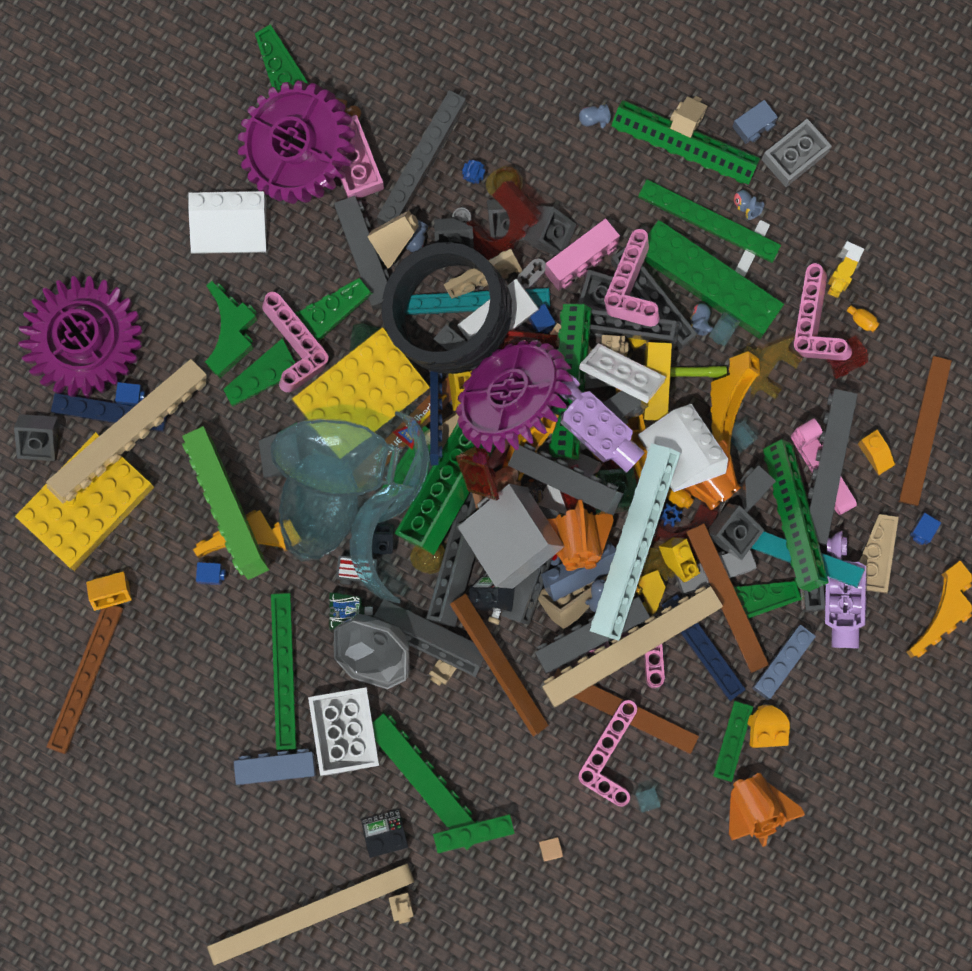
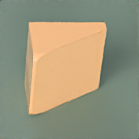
(551, 849)

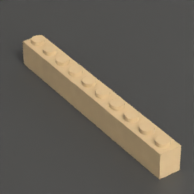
(126, 431)
(632, 646)

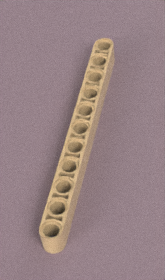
(310, 914)

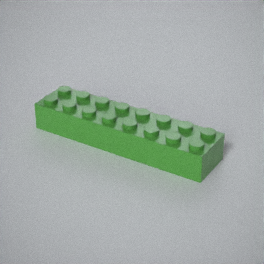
(224, 503)

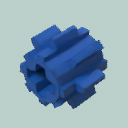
(473, 171)
(675, 515)

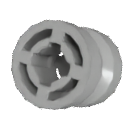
(462, 214)

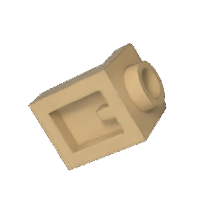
(441, 673)

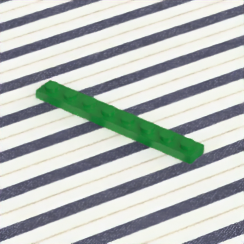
(709, 221)
(283, 671)

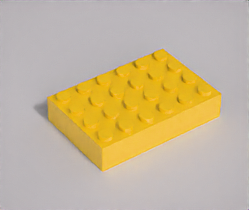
(364, 385)
(86, 521)

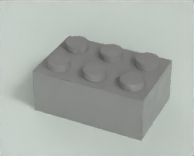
(796, 152)

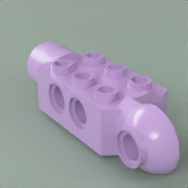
(599, 428)
(844, 604)

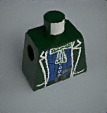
(344, 607)

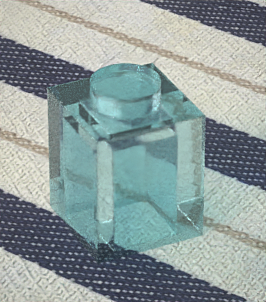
(724, 329)
(742, 436)
(647, 800)

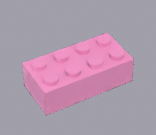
(363, 175)
(582, 255)

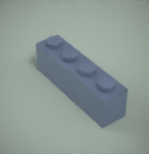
(560, 582)
(783, 662)
(274, 768)

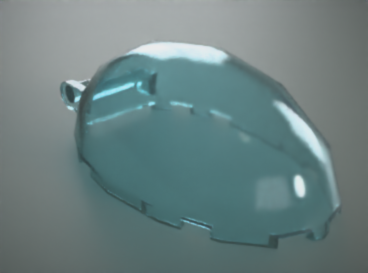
(334, 457)
(313, 522)

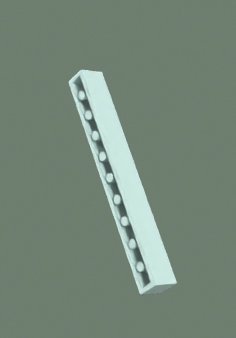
(635, 541)

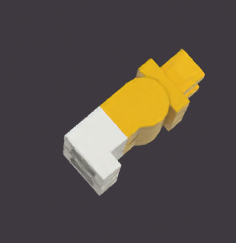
(841, 277)

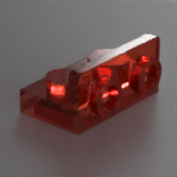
(858, 359)

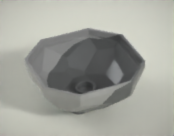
(372, 651)

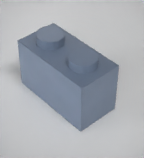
(754, 122)

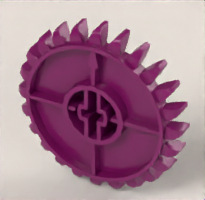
(107, 349)
(512, 394)

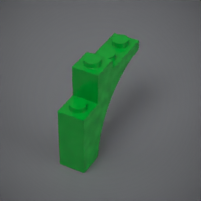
(231, 344)

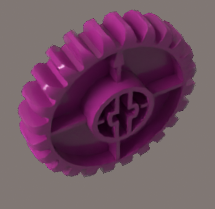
(325, 142)

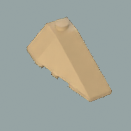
(568, 608)

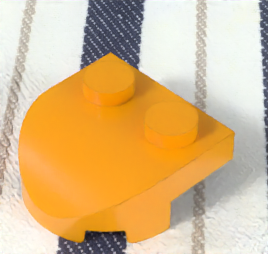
(768, 727)

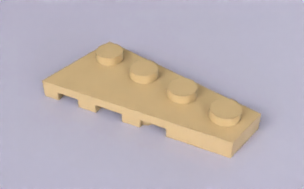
(465, 283)
(879, 553)

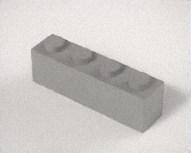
(732, 565)

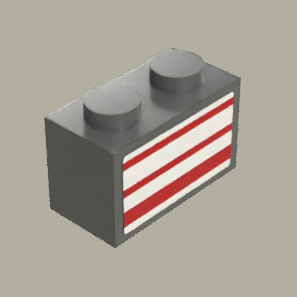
(346, 573)
(813, 600)

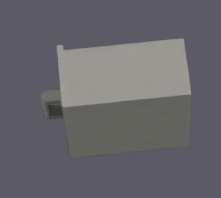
(510, 536)

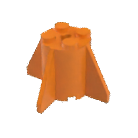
(718, 488)
(582, 536)
(759, 809)

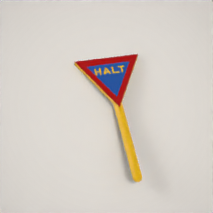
(403, 434)

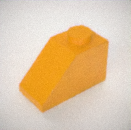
(877, 452)

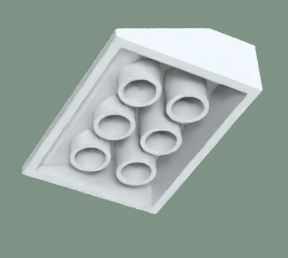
(227, 222)
(699, 452)
(343, 731)

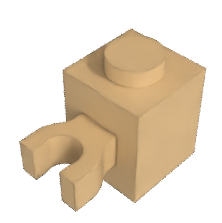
(401, 908)

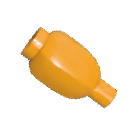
(863, 318)
(680, 498)

